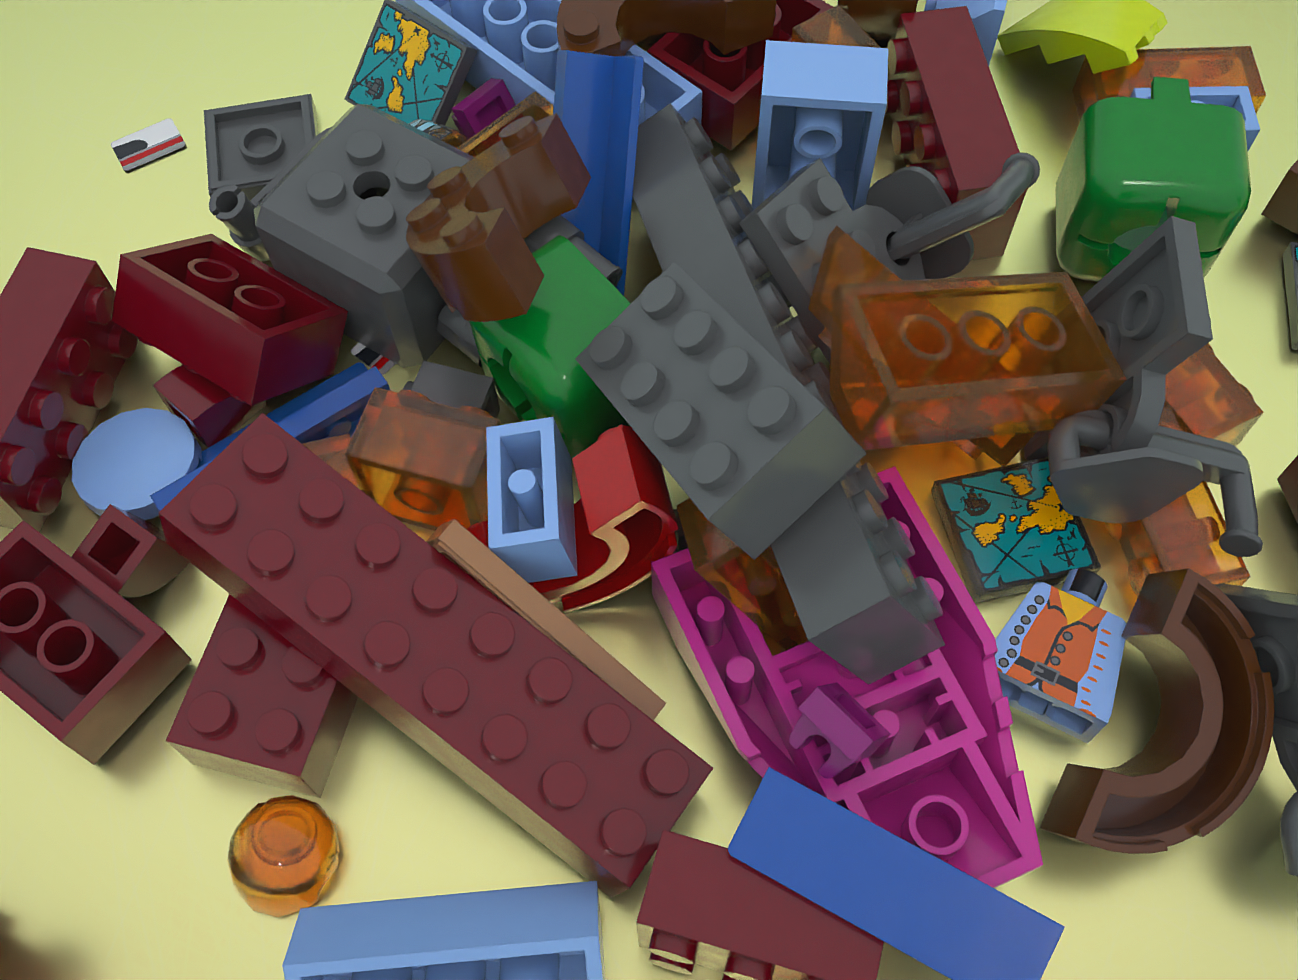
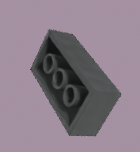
(718, 411)

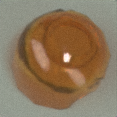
(283, 855)

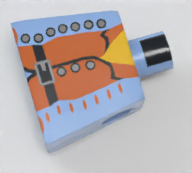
(1063, 655)

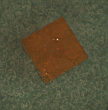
(422, 458)

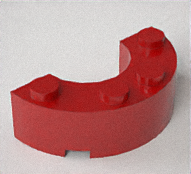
(619, 521)

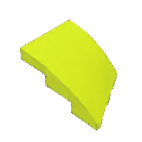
(1100, 29)

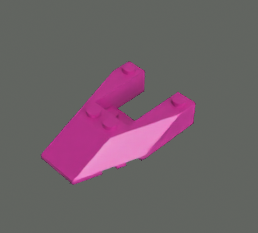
(950, 757)

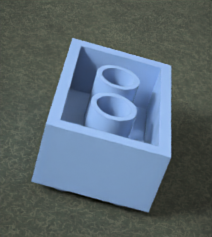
(820, 106)

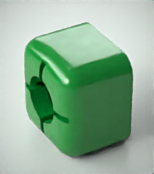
(1136, 156)
(537, 351)

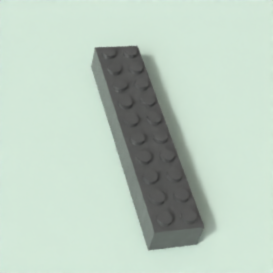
(842, 553)

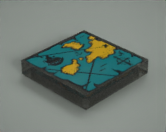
(1011, 530)

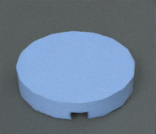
(133, 459)

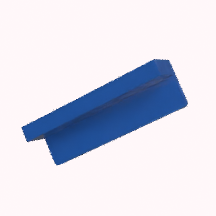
(600, 111)
(315, 415)
(890, 886)

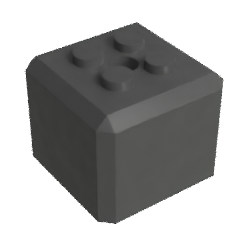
(344, 227)

